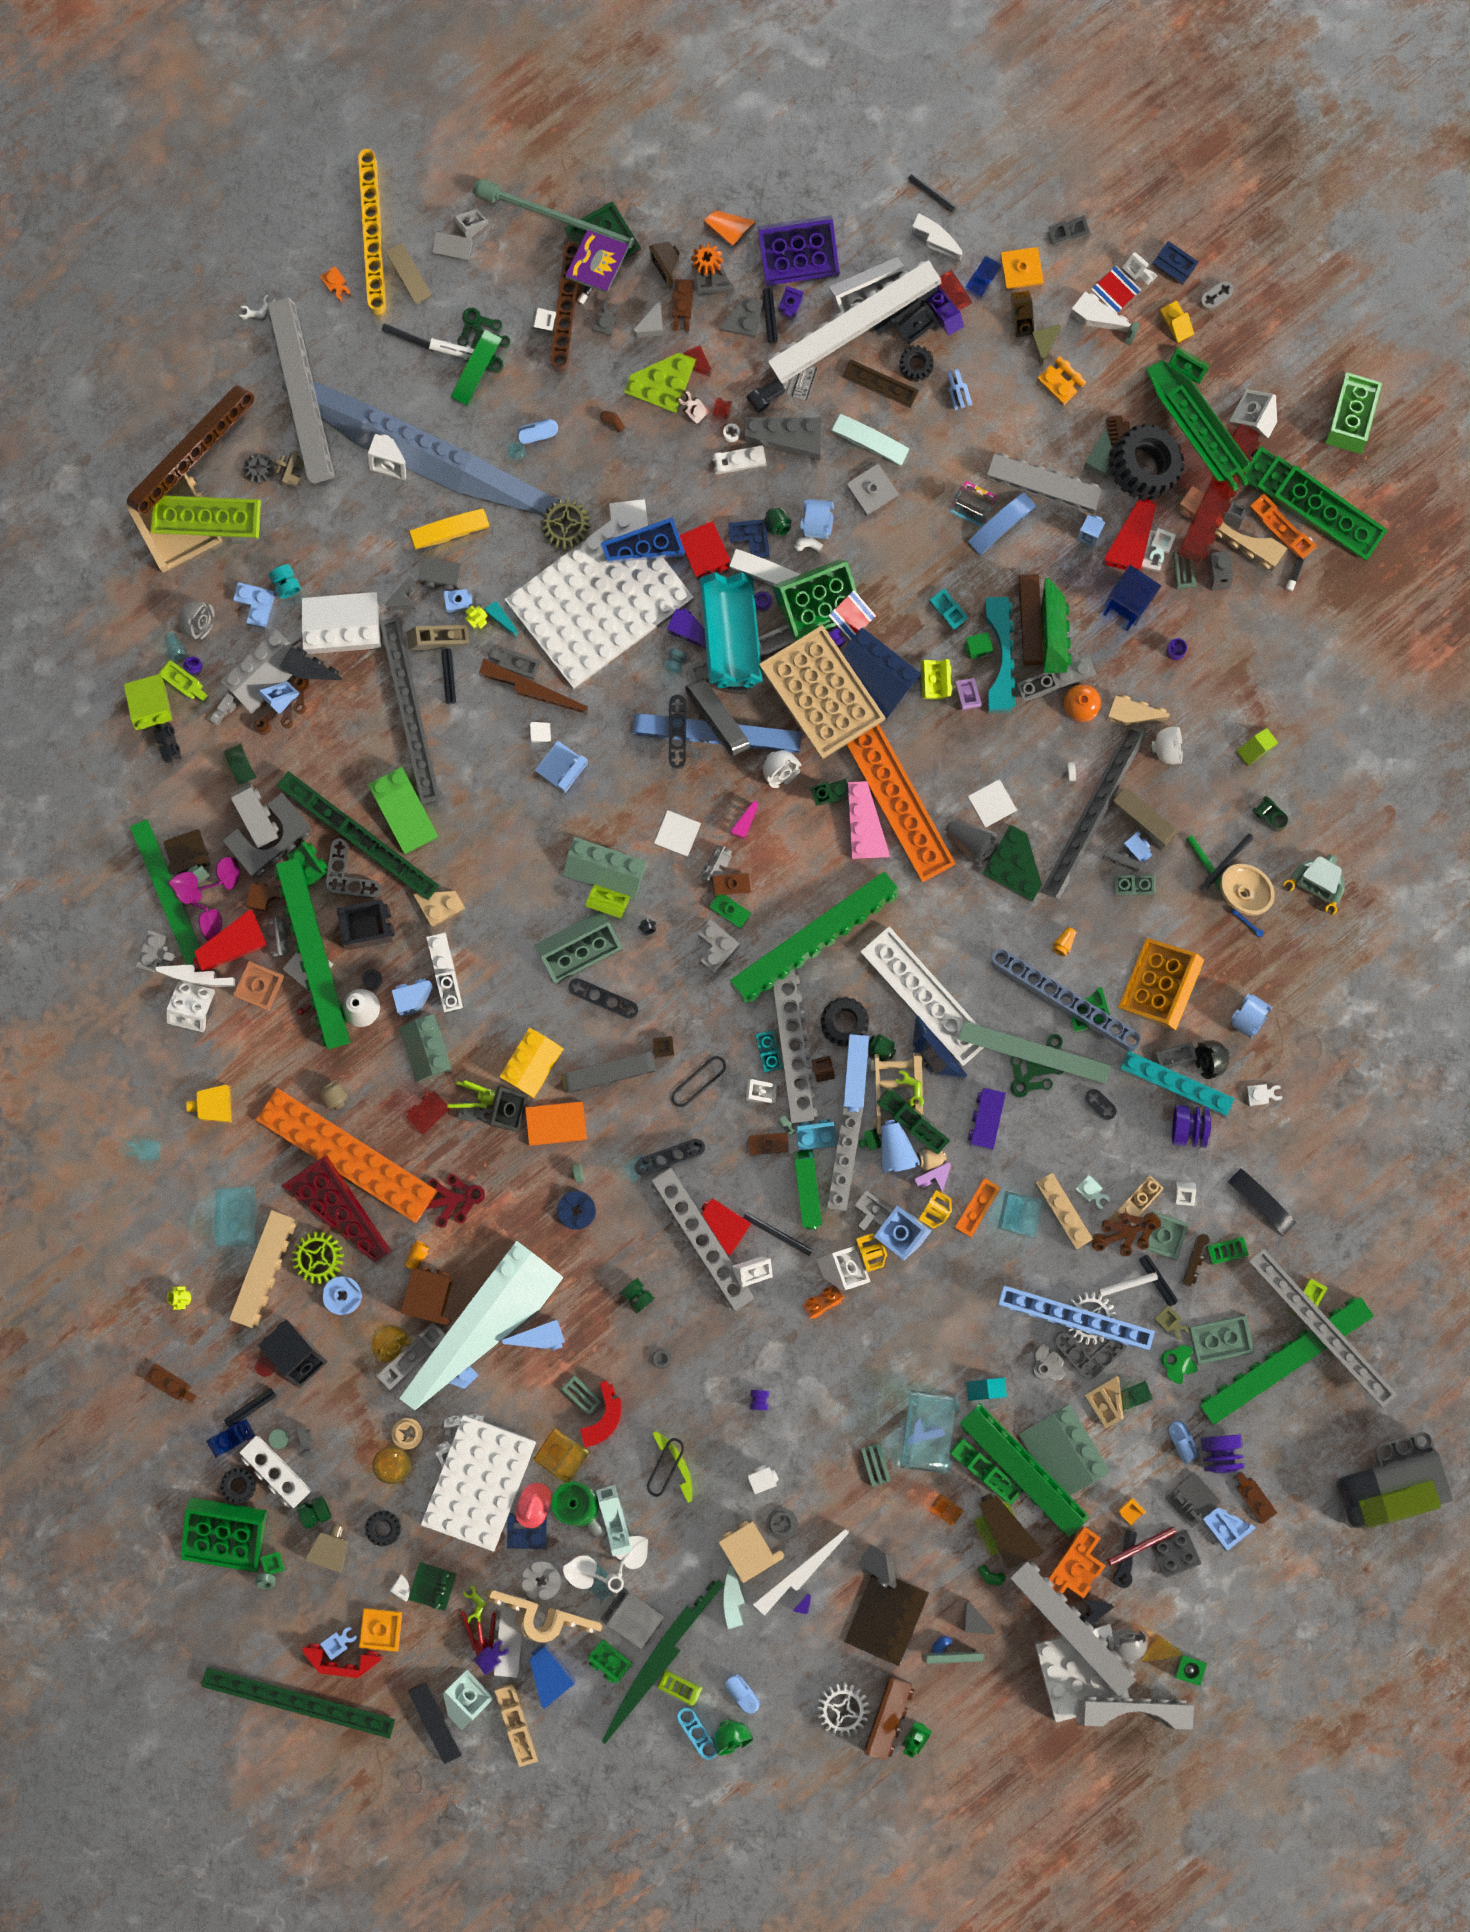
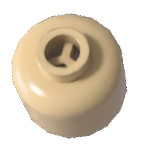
(930, 1160)

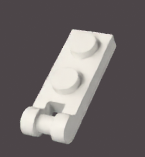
(739, 459)

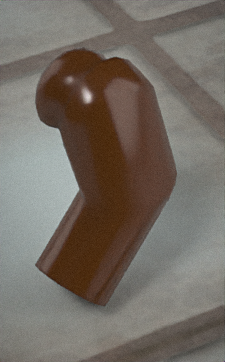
(613, 419)

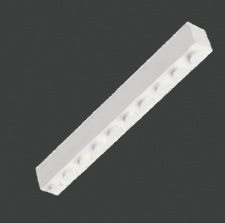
(855, 321)

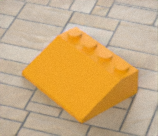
(1161, 983)

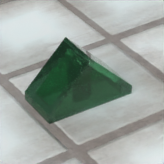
(239, 764)
(1135, 1395)

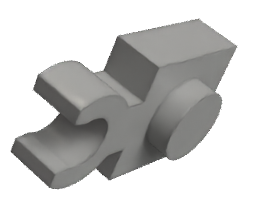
(226, 705)

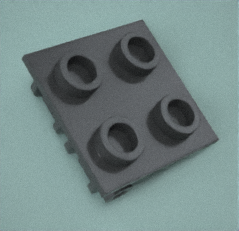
(1193, 1499)
(1176, 1554)

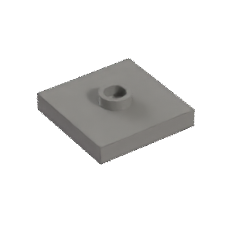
(872, 489)

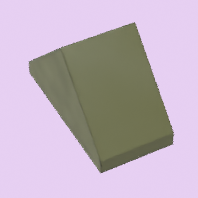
(1044, 340)

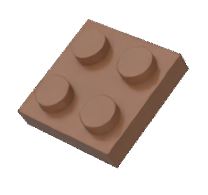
(259, 986)

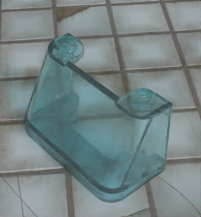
(929, 1432)

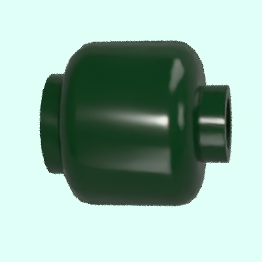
(777, 521)
(882, 1046)

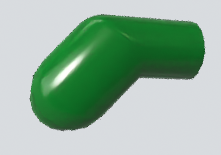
(991, 1578)

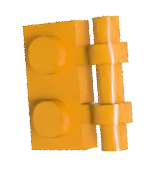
(1057, 384)

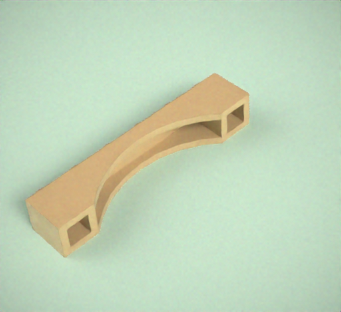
(1264, 550)

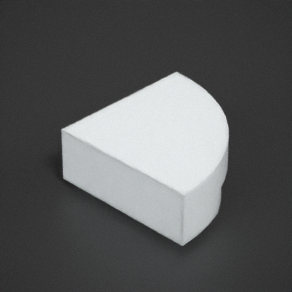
(401, 1588)

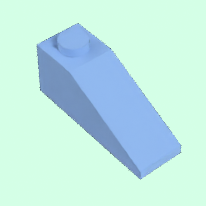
(543, 1337)

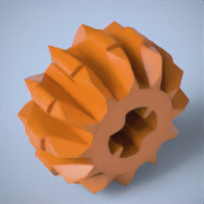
(701, 265)

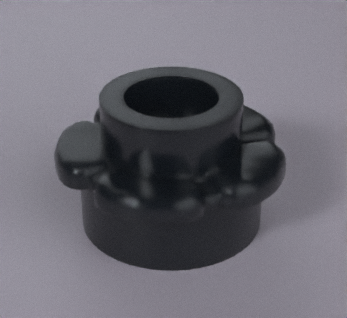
(647, 927)

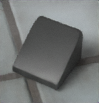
(1235, 515)

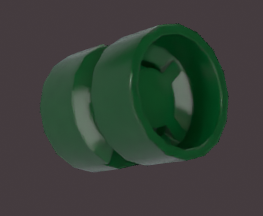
(637, 1295)
(314, 1512)

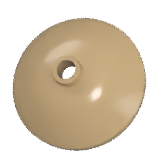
(1247, 889)

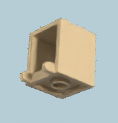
(748, 1551)

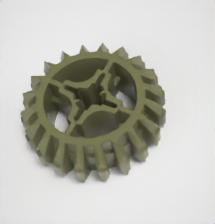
(557, 523)

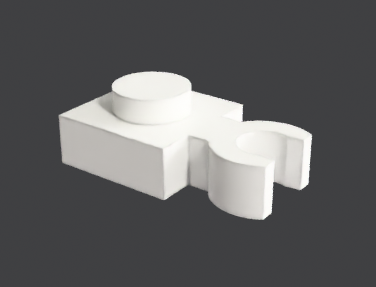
(1259, 1094)

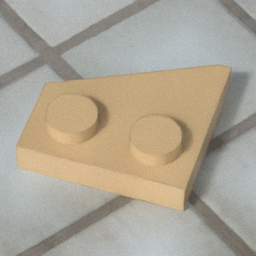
(1107, 1402)

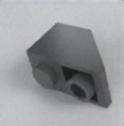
(878, 1564)

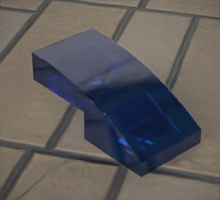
(983, 276)

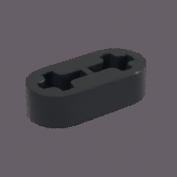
(1103, 1101)

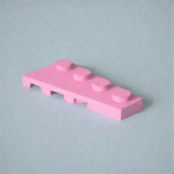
(865, 828)

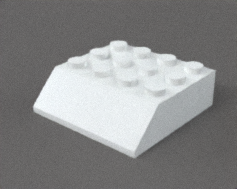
(1070, 1676)

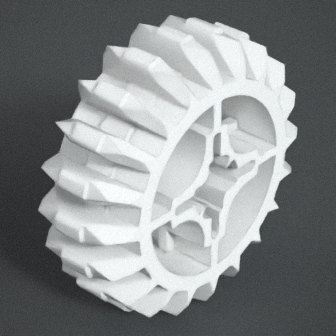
(1101, 1306)
(858, 1716)

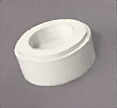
(1071, 771)

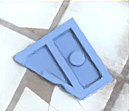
(1226, 1527)

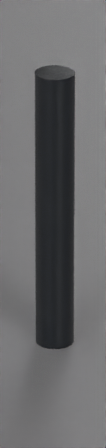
(932, 192)
(406, 336)

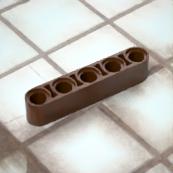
(1031, 619)

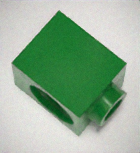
(978, 645)

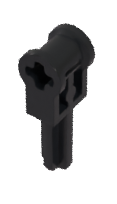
(1126, 1565)

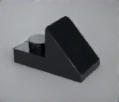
(1098, 1610)

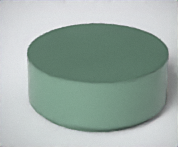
(578, 1172)
(278, 1439)
(265, 1581)

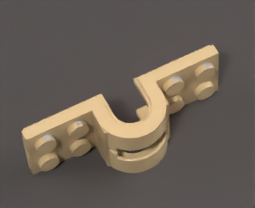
(552, 1623)

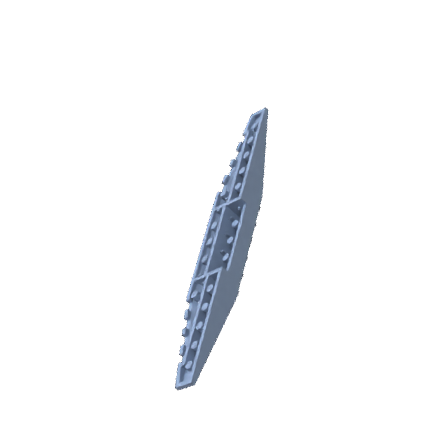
(428, 454)

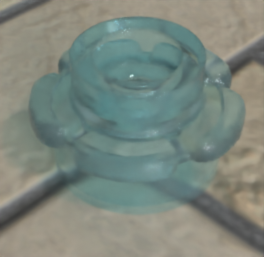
(516, 446)

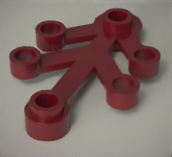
(453, 1199)

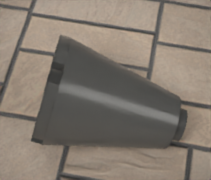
(973, 841)

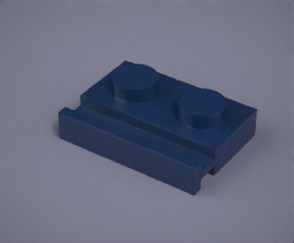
(1175, 263)

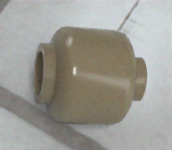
(332, 1095)

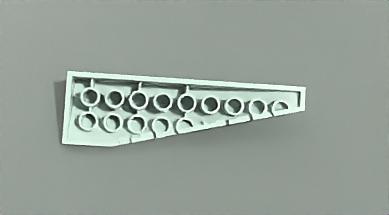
(503, 1303)

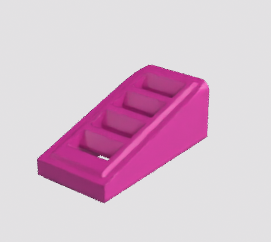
(743, 825)

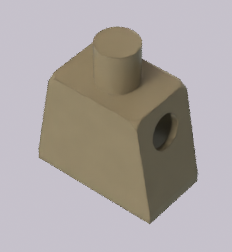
(329, 1550)

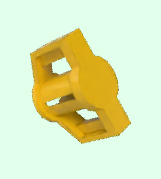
(942, 1215)
(866, 1257)

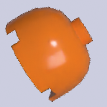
(1082, 703)

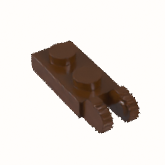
(682, 302)

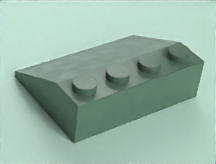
(1065, 1450)

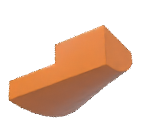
(728, 226)

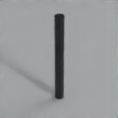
(1226, 862)
(777, 1233)

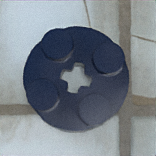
(581, 1220)

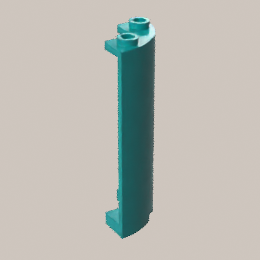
(731, 630)

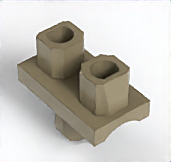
(287, 476)

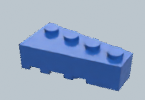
(649, 542)

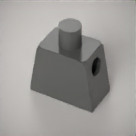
(1220, 568)

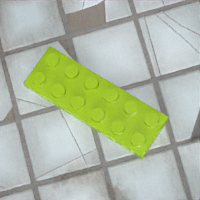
(206, 516)

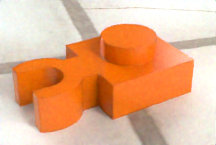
(334, 281)

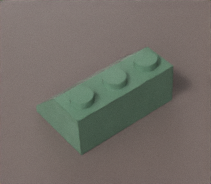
(425, 1048)

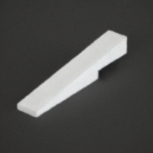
(799, 1575)

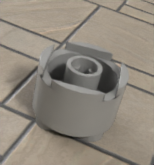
(530, 1582)

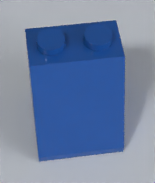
(550, 1675)

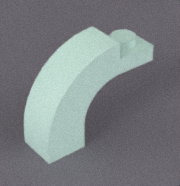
(614, 1520)

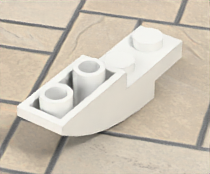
(444, 972)

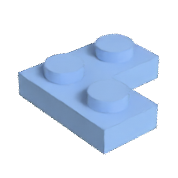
(259, 600)

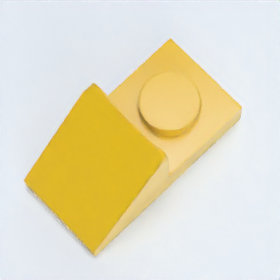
(1177, 321)

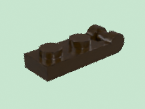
(1195, 1259)

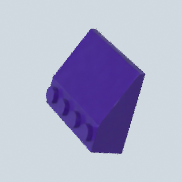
(798, 250)

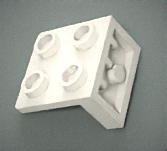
(189, 1006)

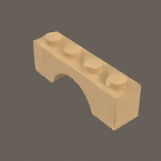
(1064, 1211)

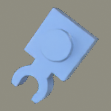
(336, 1644)

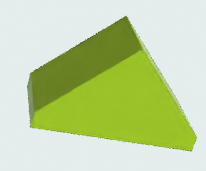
(1257, 746)

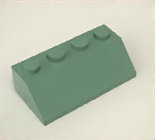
(604, 867)
(578, 946)

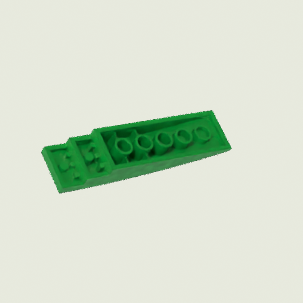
(1313, 503)

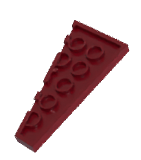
(333, 1202)

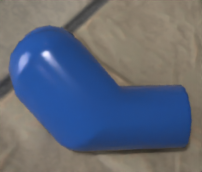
(941, 1644)

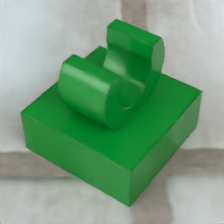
(871, 1140)

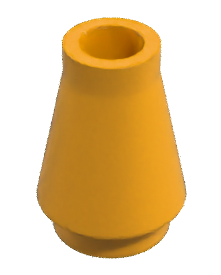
(1064, 942)
(417, 1254)

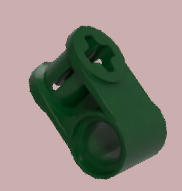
(1270, 813)

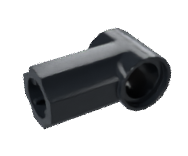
(761, 397)

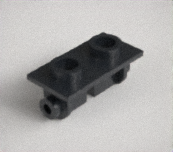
(170, 749)

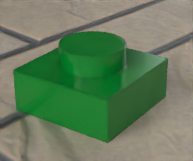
(272, 1563)

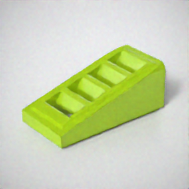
(694, 1696)

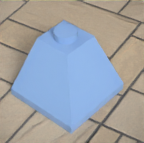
(902, 1233)

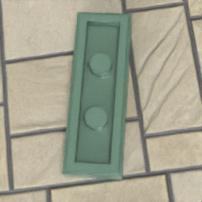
(952, 1657)

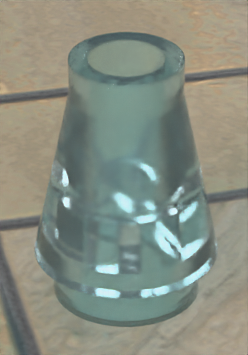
(175, 648)

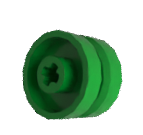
(569, 1513)

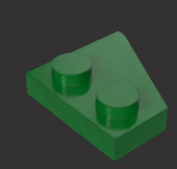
(1097, 1000)

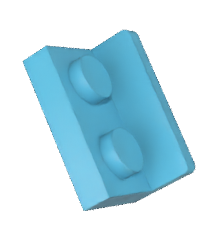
(816, 1135)

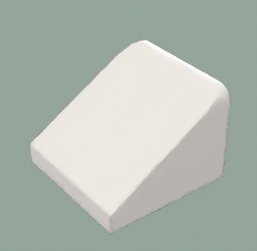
(540, 732)
(1185, 1193)

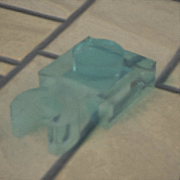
(147, 1150)

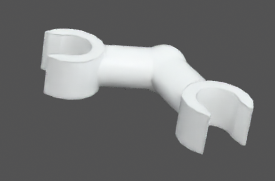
(256, 314)

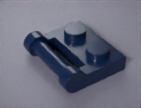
(525, 1537)

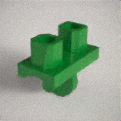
(915, 1739)

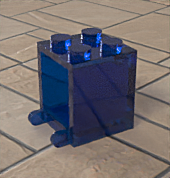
(1132, 596)

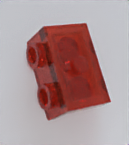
(427, 1112)

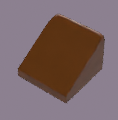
(823, 1069)

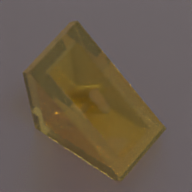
(1160, 1649)

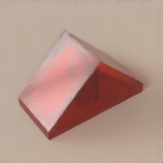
(701, 365)

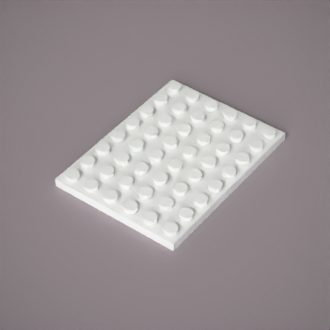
(595, 609)

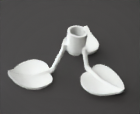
(582, 1569)

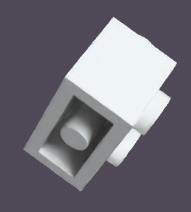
(763, 1479)

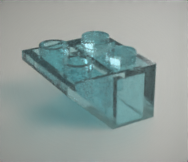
(1020, 1214)

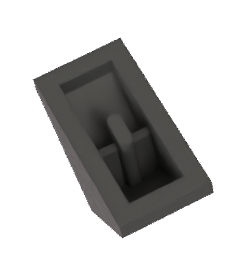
(975, 1622)

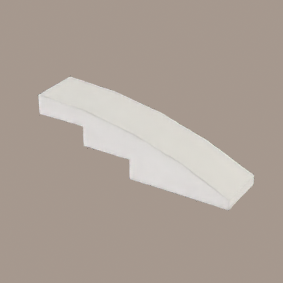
(760, 568)
(189, 974)

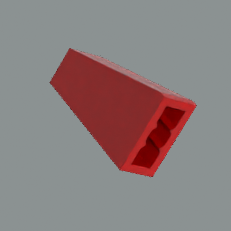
(1132, 539)
(231, 943)

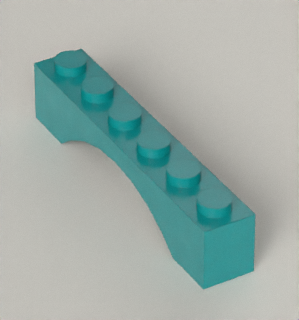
(997, 616)
(1176, 1083)

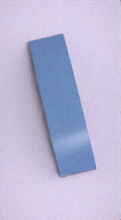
(1001, 523)

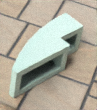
(732, 1598)

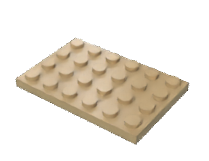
(822, 692)

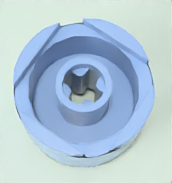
(817, 518)
(1251, 1016)

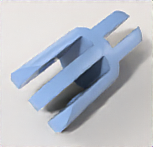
(958, 389)
(537, 431)
(1183, 1441)
(742, 1694)

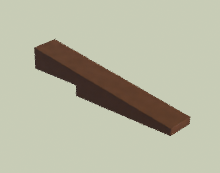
(528, 688)

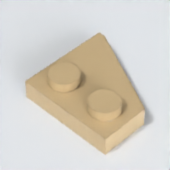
(440, 906)

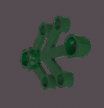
(475, 323)
(1033, 1069)

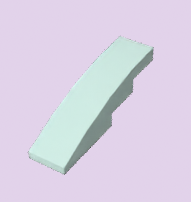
(870, 439)

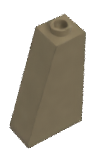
(1144, 818)

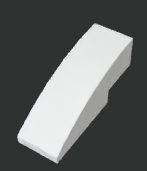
(936, 237)

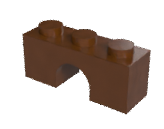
(261, 895)

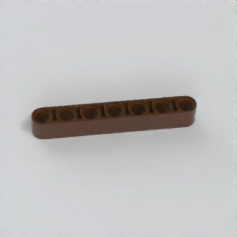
(564, 315)

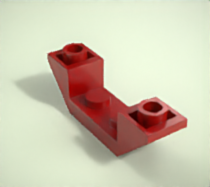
(315, 1656)

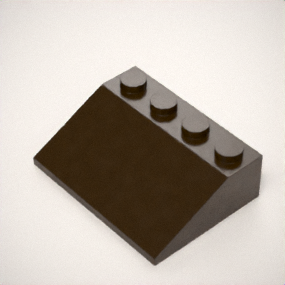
(886, 1619)

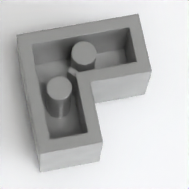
(721, 945)

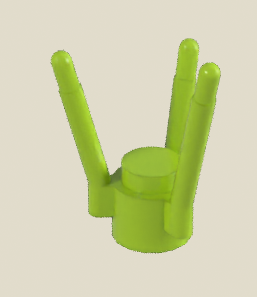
(485, 1096)

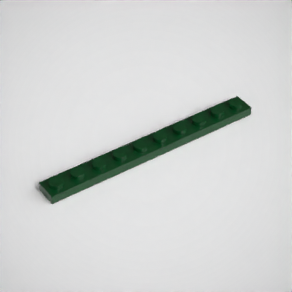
(298, 1702)

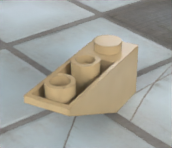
(1132, 713)
(1139, 1199)

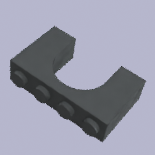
(294, 830)

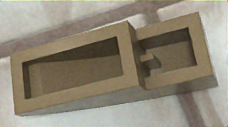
(408, 273)

